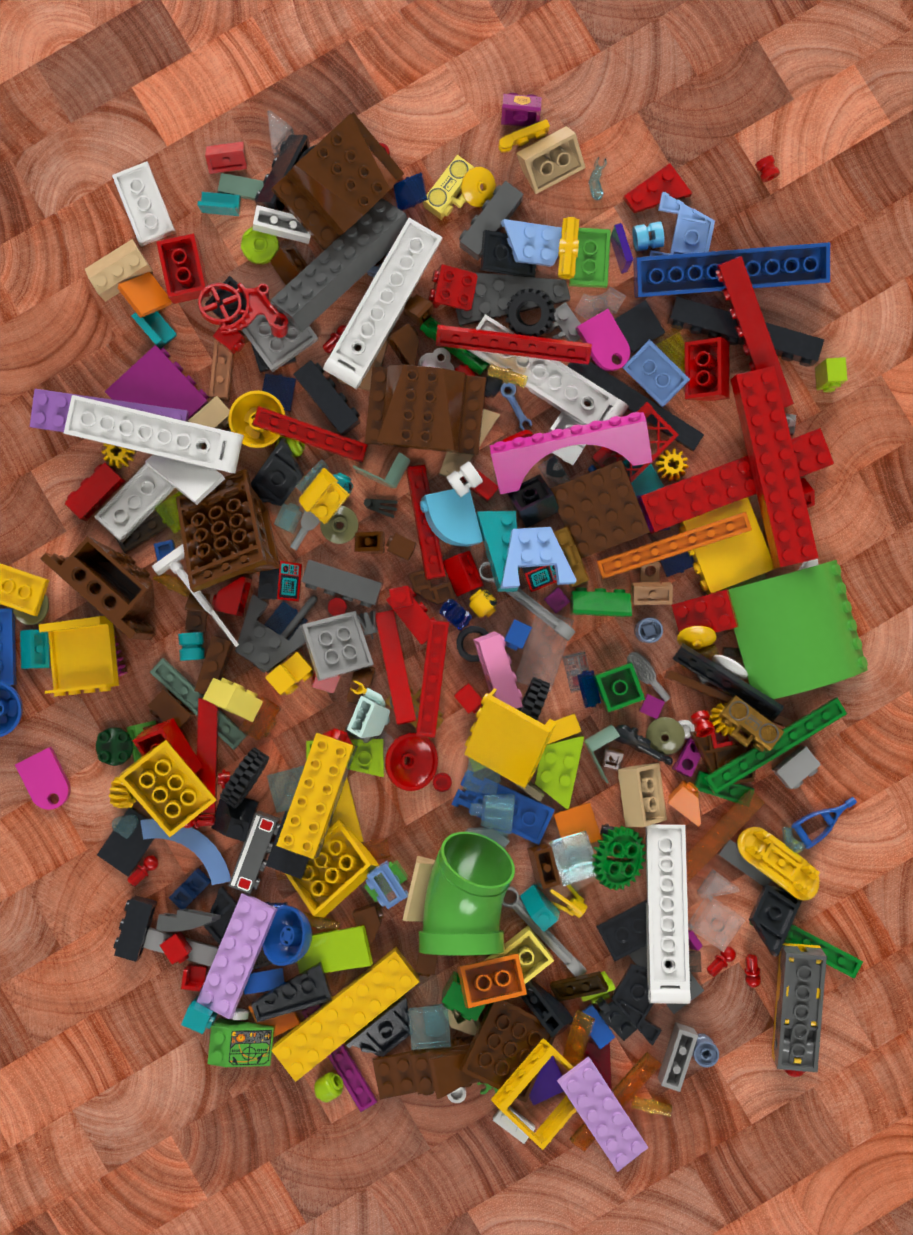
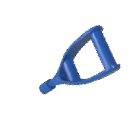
(827, 817)

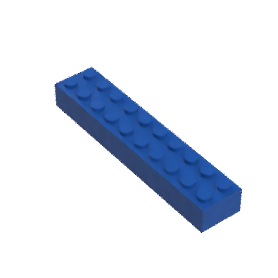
(764, 265)

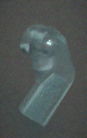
(792, 843)

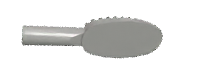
(308, 522)
(646, 673)

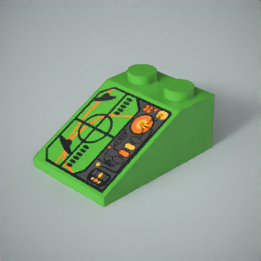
(240, 1044)

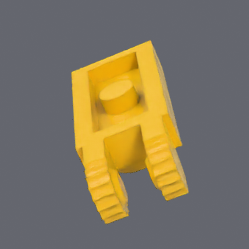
(523, 135)

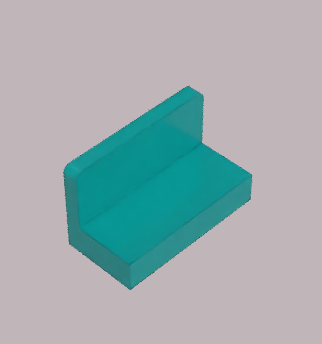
(220, 204)
(156, 328)
(34, 649)

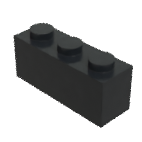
(134, 928)

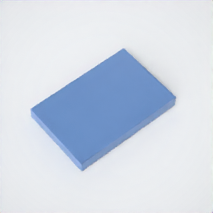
(656, 373)

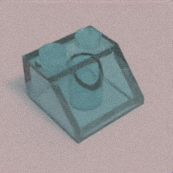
(573, 858)

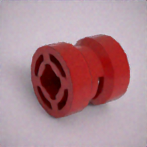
(767, 168)
(702, 723)

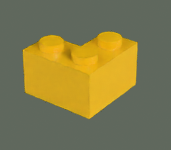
(288, 675)

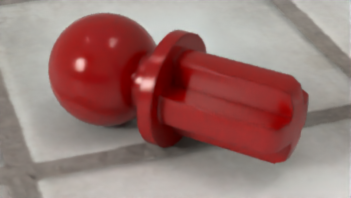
(331, 343)
(201, 820)
(149, 864)
(721, 961)
(752, 971)

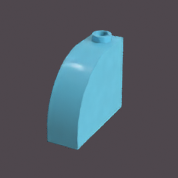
(452, 517)

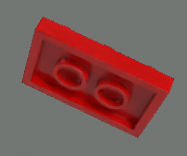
(709, 611)

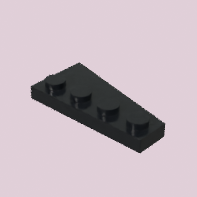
(296, 994)

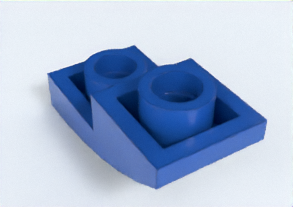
(264, 981)

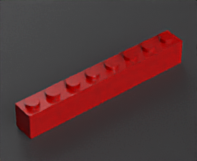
(750, 321)

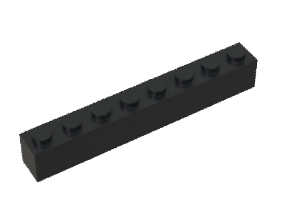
(718, 323)

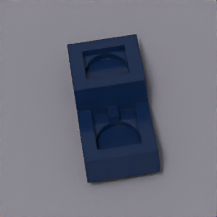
(190, 889)

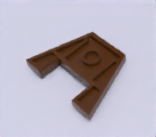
(720, 756)

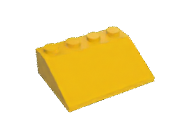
(167, 788)
(335, 872)

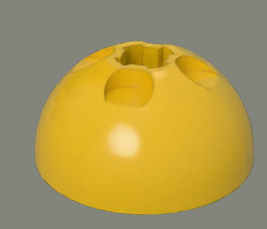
(243, 413)

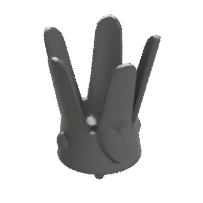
(368, 624)

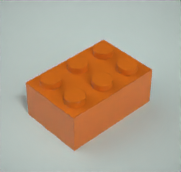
(491, 980)

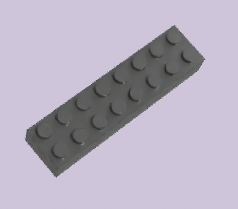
(340, 265)

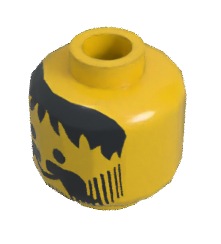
(483, 603)

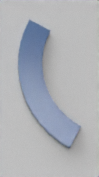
(196, 843)

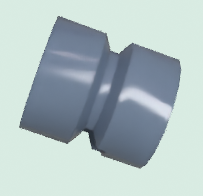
(648, 630)
(705, 1051)

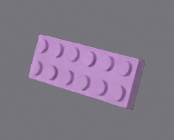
(236, 955)
(602, 1113)

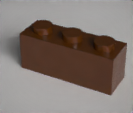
(214, 662)

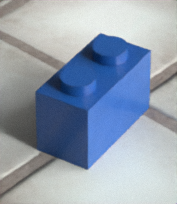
(517, 635)

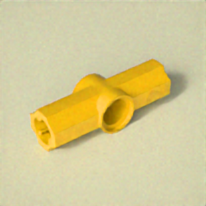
(568, 248)

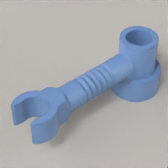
(512, 400)

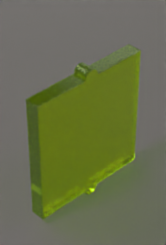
(169, 513)

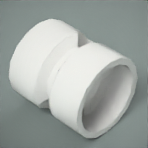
(470, 475)

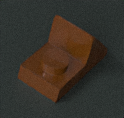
(196, 614)

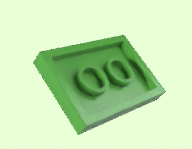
(592, 258)

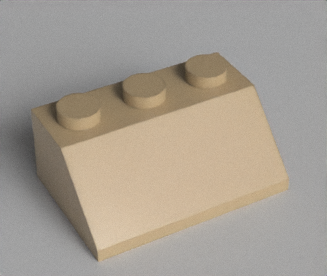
(551, 159)
(117, 268)
(642, 795)
(416, 898)

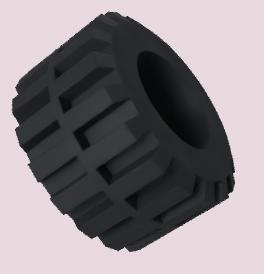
(545, 305)

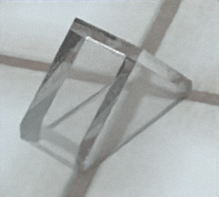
(279, 132)
(716, 885)

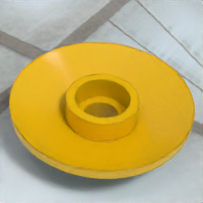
(471, 186)
(697, 637)

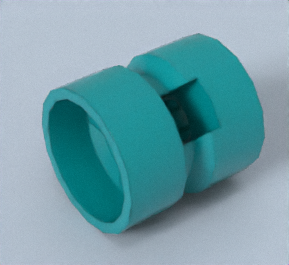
(191, 646)

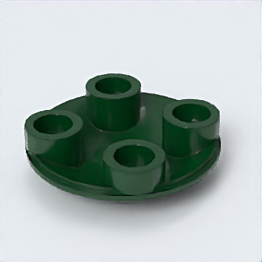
(114, 746)

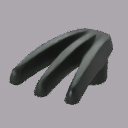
(374, 504)

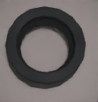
(471, 629)

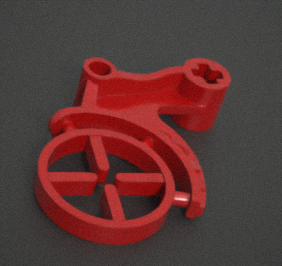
(257, 303)

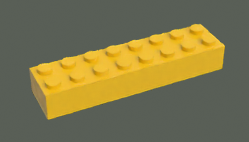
(345, 1014)

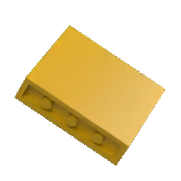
(732, 558)
(82, 655)
(507, 740)

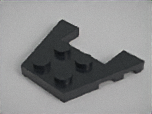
(633, 1001)

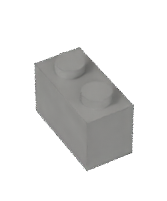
(796, 767)

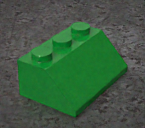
(600, 602)

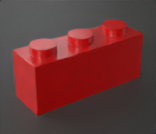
(94, 491)
(415, 618)

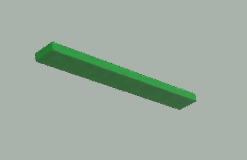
(792, 736)

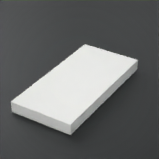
(144, 204)
(189, 479)
(134, 503)

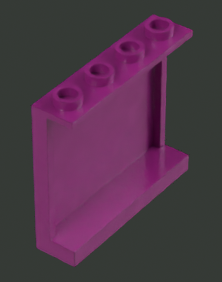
(158, 383)

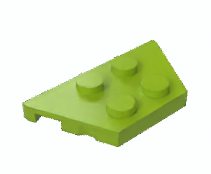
(558, 769)

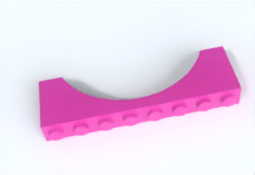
(623, 434)

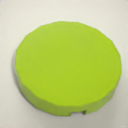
(259, 246)

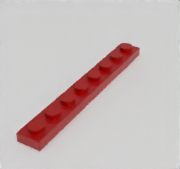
(513, 344)

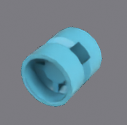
(641, 236)

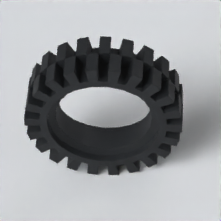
(535, 698)
(244, 777)

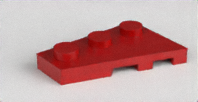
(649, 192)

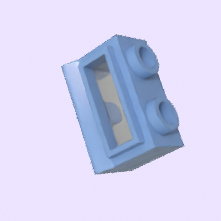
(386, 885)

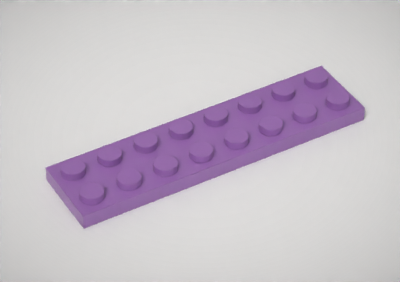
(52, 408)

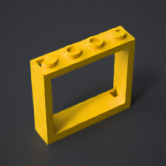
(520, 1079)

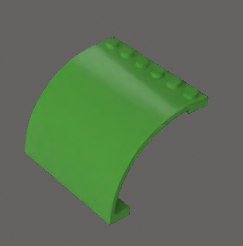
(797, 631)

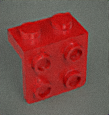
(453, 287)

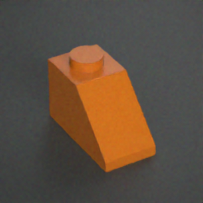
(686, 800)

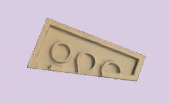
(454, 461)

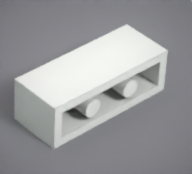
(279, 224)

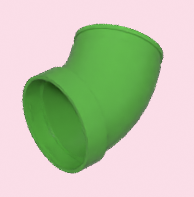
(466, 897)

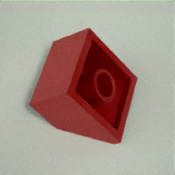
(233, 597)

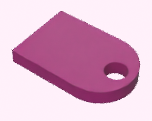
(605, 340)
(44, 776)

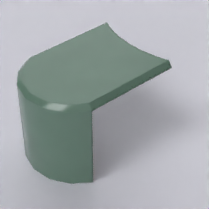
(394, 475)
(597, 741)

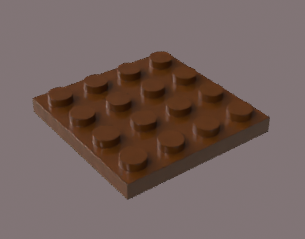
(600, 509)
(503, 1044)

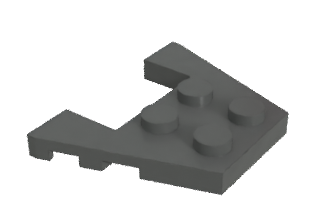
(262, 644)

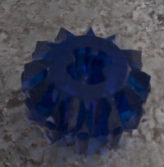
(455, 614)

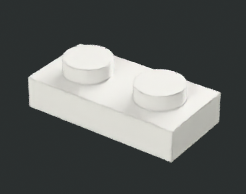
(503, 1121)

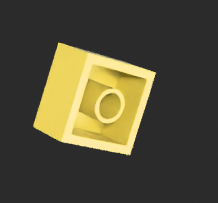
(233, 698)

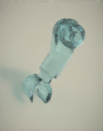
(594, 183)

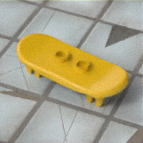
(779, 863)

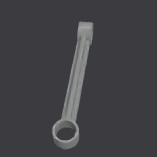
(556, 624)
(550, 940)

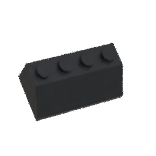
(288, 157)

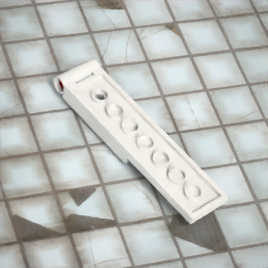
(382, 303)
(556, 382)
(153, 434)
(667, 915)

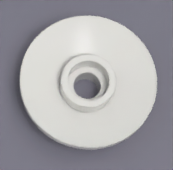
(731, 666)

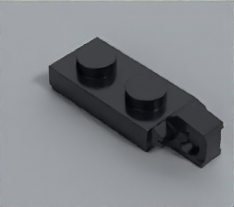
(616, 1018)

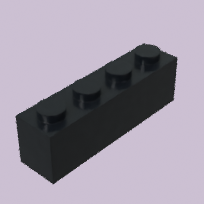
(327, 398)

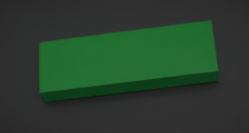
(731, 793)

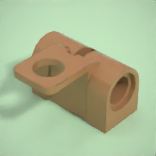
(650, 589)

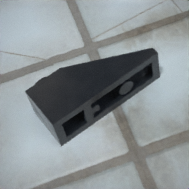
(547, 1009)

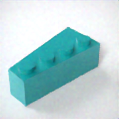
(496, 533)

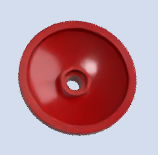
(420, 764)

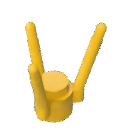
(575, 906)

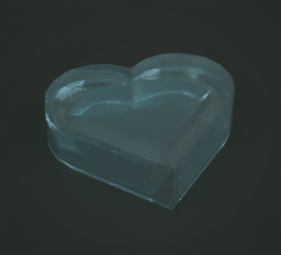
(125, 825)

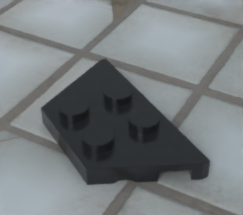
(277, 475)
(224, 906)
(774, 916)
(384, 1031)

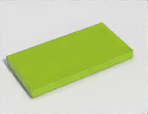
(338, 950)

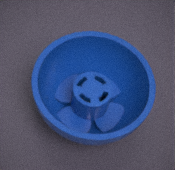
(11, 708)
(288, 937)

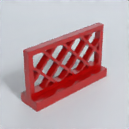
(603, 453)

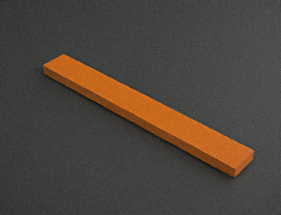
(674, 545)

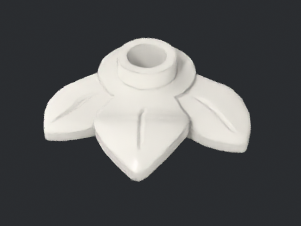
(431, 359)

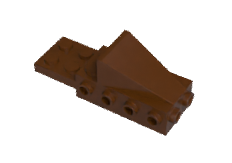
(424, 1071)

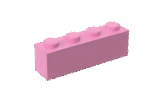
(497, 668)

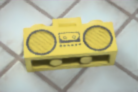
(446, 189)

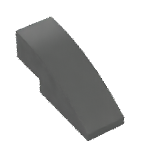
(185, 920)

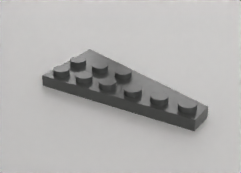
(496, 290)

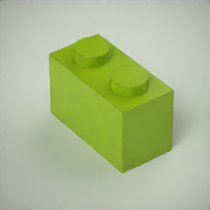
(831, 374)

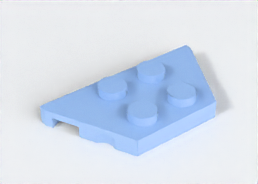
(533, 242)

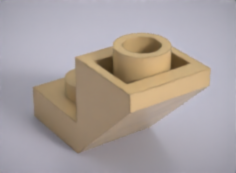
(462, 1024)

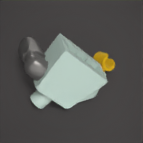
(368, 716)

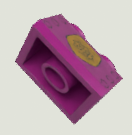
(520, 109)

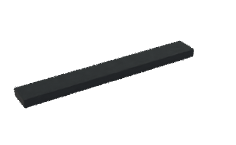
(687, 435)

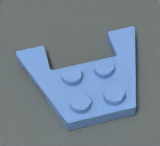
(692, 228)
(535, 548)

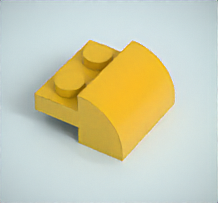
(323, 496)

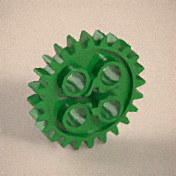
(618, 872)

